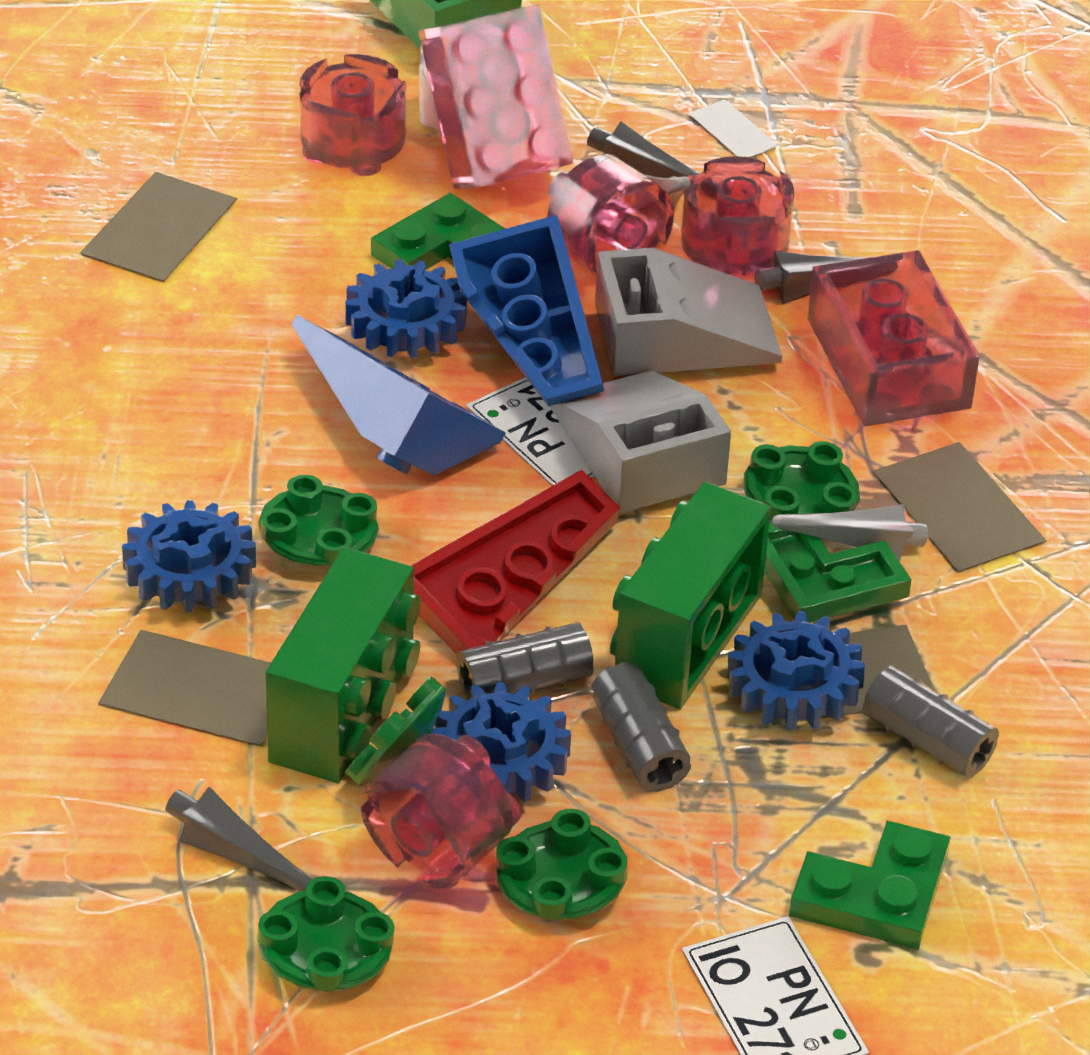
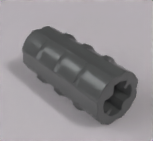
(529, 660)
(930, 721)
(641, 727)

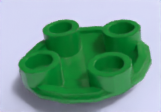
(801, 479)
(317, 520)
(399, 732)
(561, 867)
(325, 937)

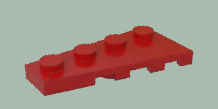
(506, 566)

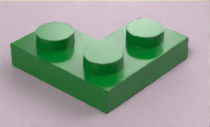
(430, 231)
(832, 583)
(876, 901)

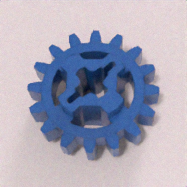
(405, 308)
(189, 556)
(796, 670)
(519, 734)

